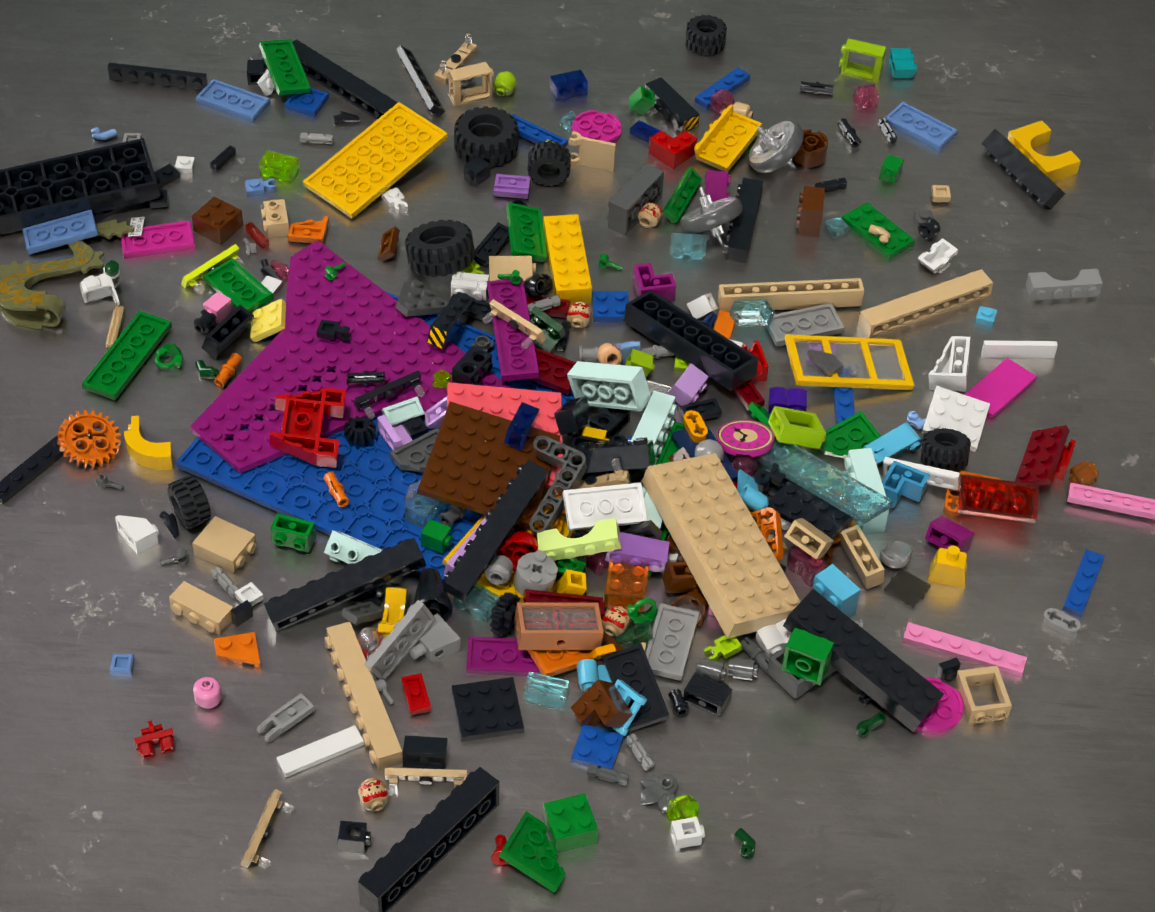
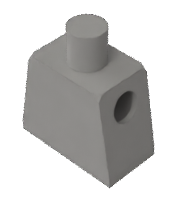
(437, 642)

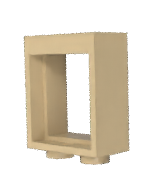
(472, 94)
(981, 677)

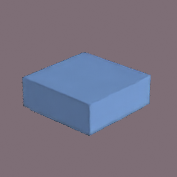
(122, 664)

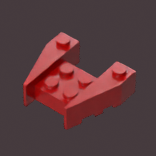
(303, 425)

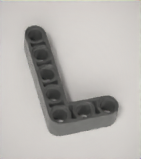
(568, 470)

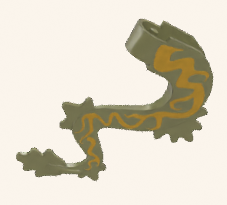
(38, 308)

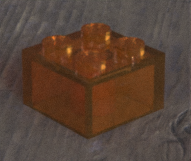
(625, 585)

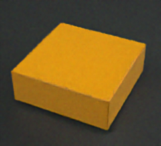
(601, 651)

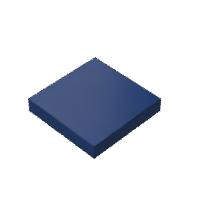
(307, 103)

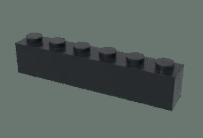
(1025, 171)
(742, 227)

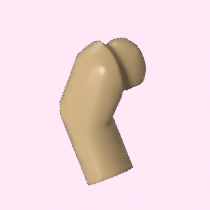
(884, 235)

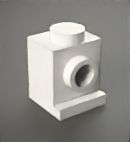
(686, 833)

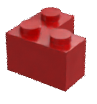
(672, 150)

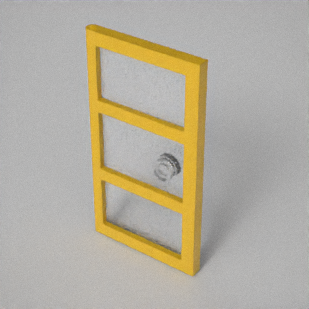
(866, 362)

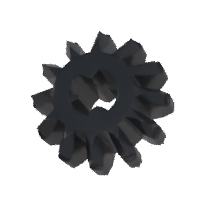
(359, 430)

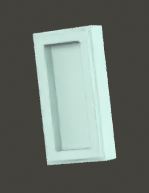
(403, 411)

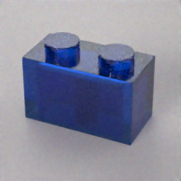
(568, 85)
(521, 426)

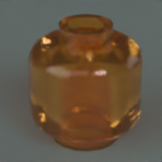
(1084, 473)

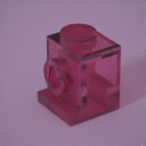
(596, 563)

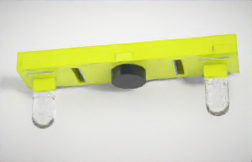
(191, 278)

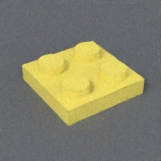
(268, 320)

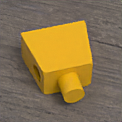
(949, 567)

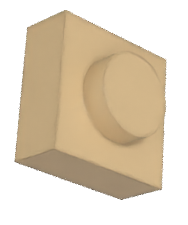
(940, 193)

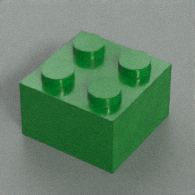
(807, 656)
(570, 823)

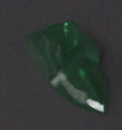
(639, 633)

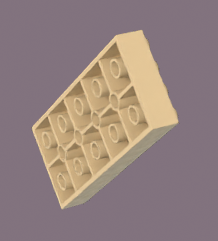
(721, 544)

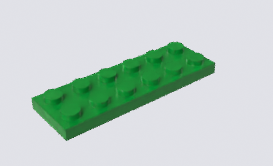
(126, 355)

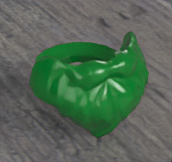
(172, 351)
(639, 617)

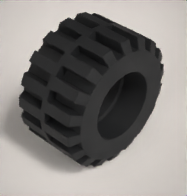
(706, 34)
(549, 173)
(945, 449)
(189, 501)

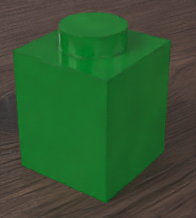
(642, 100)
(891, 169)
(436, 536)

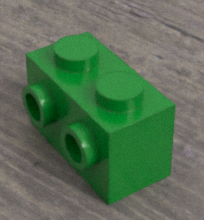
(293, 532)

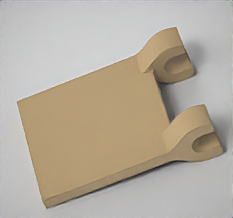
(593, 152)

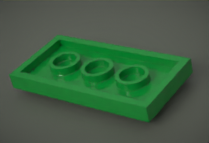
(284, 67)
(860, 221)
(526, 231)
(238, 285)

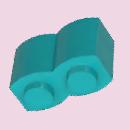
(902, 63)

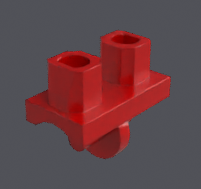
(145, 742)

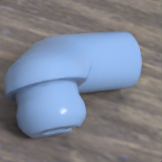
(96, 134)
(914, 420)

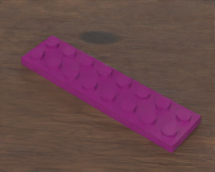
(513, 360)

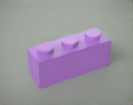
(640, 552)

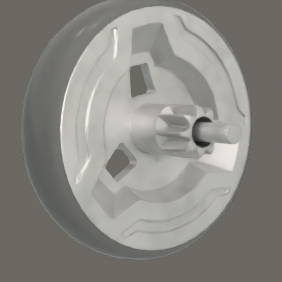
(776, 146)
(711, 215)

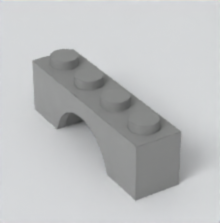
(1043, 287)

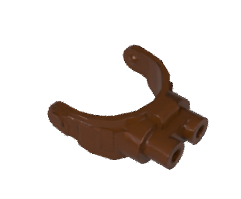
(694, 599)

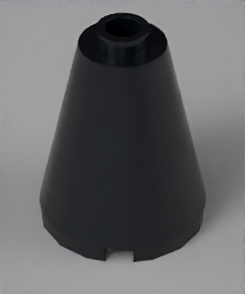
(431, 594)

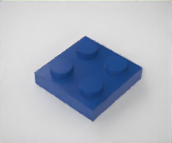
(609, 305)
(596, 747)

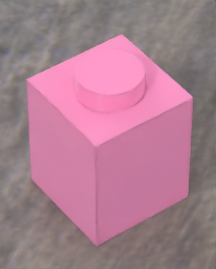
(219, 305)

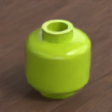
(504, 84)

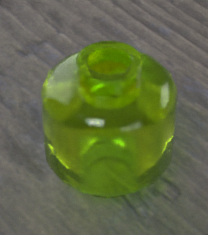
(682, 808)

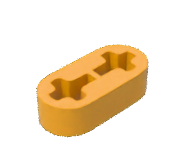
(691, 427)

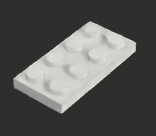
(595, 504)

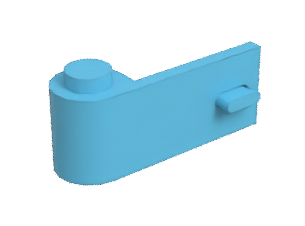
(895, 441)
(749, 492)
(590, 672)

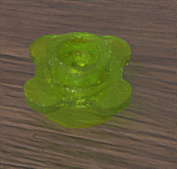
(441, 379)

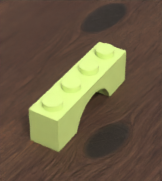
(602, 538)

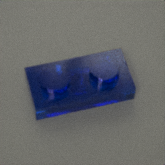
(643, 131)

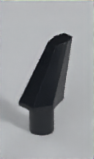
(345, 117)
(268, 269)
(170, 522)

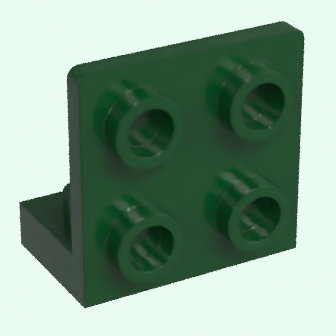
(552, 330)

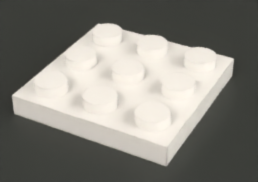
(956, 412)

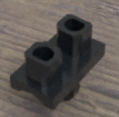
(771, 481)

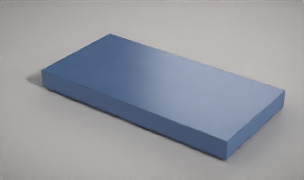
(233, 100)
(921, 126)
(60, 232)

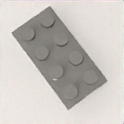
(813, 321)
(400, 641)
(671, 641)

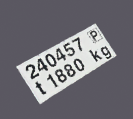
(137, 224)

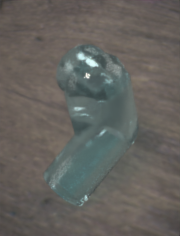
(565, 120)

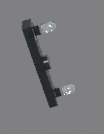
(388, 391)

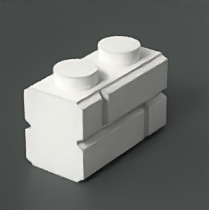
(472, 284)

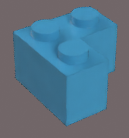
(904, 481)

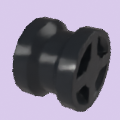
(929, 229)

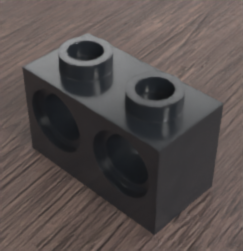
(472, 367)
(610, 420)

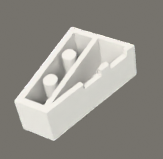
(953, 366)

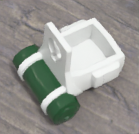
(102, 285)

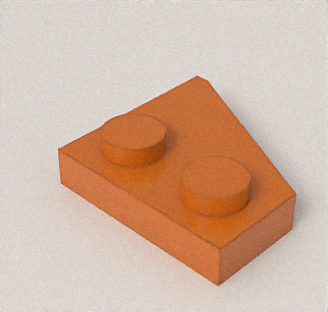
(308, 231)
(238, 649)

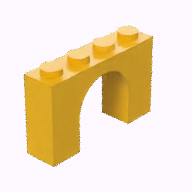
(1038, 134)

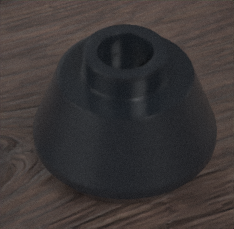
(535, 286)

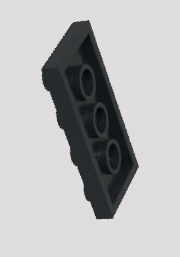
(798, 503)
(634, 669)

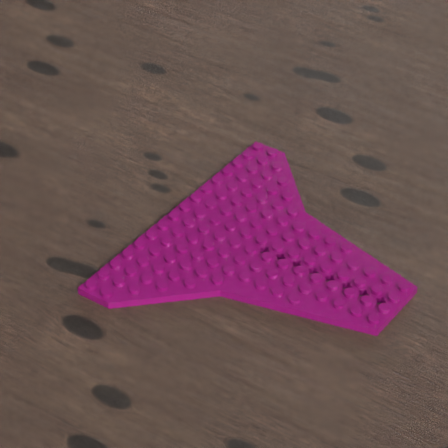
(379, 342)

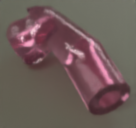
(283, 269)

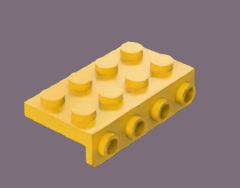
(726, 139)

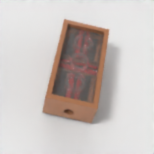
(558, 626)

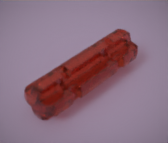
(257, 235)

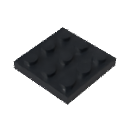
(487, 709)

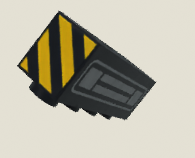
(673, 106)
(450, 320)

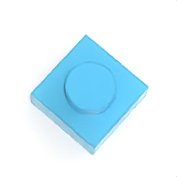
(986, 316)

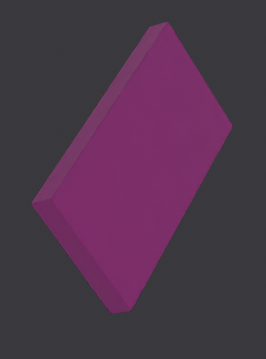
(498, 657)

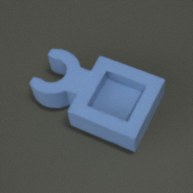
(257, 187)

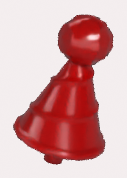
(500, 840)

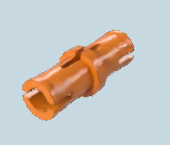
(228, 370)
(336, 489)

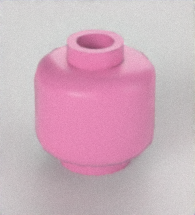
(207, 692)

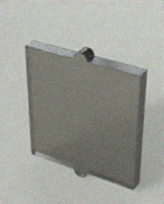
(907, 588)

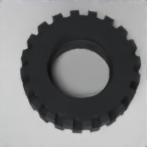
(486, 122)
(440, 248)

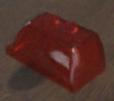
(998, 499)

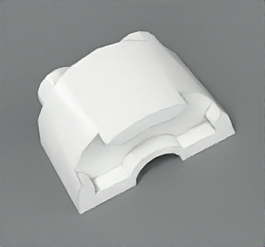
(939, 257)

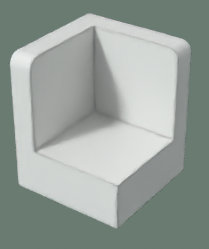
(702, 305)

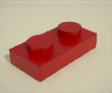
(416, 694)

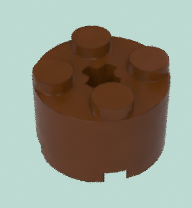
(813, 149)

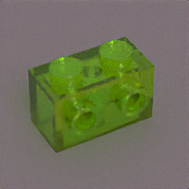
(279, 167)

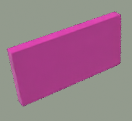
(159, 240)
(1002, 386)

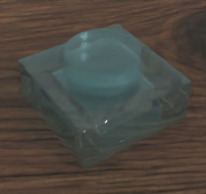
(837, 226)

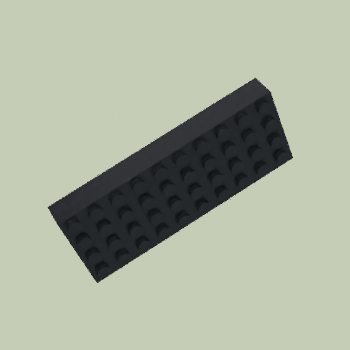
(76, 183)

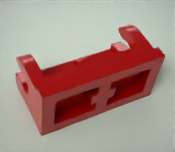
(762, 369)
(1064, 460)

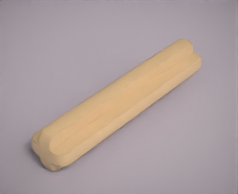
(115, 325)

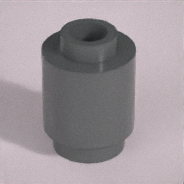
(711, 668)
(743, 669)

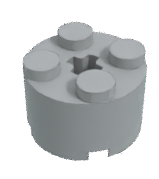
(535, 572)

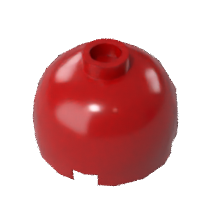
(518, 545)

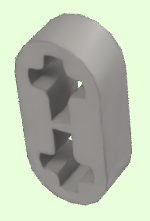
(1061, 622)

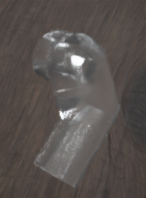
(411, 492)

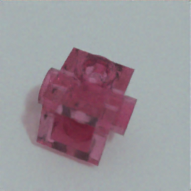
(866, 97)

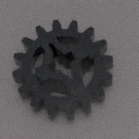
(504, 614)

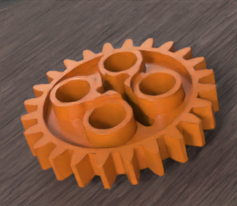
(86, 424)

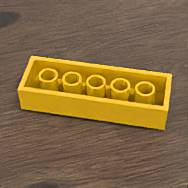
(567, 258)

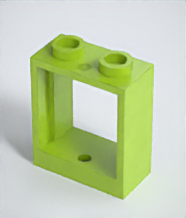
(858, 70)
(797, 427)

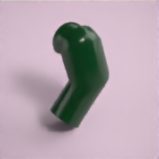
(206, 371)
(864, 727)
(748, 843)

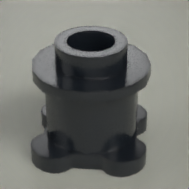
(205, 322)

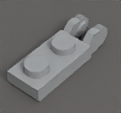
(286, 717)

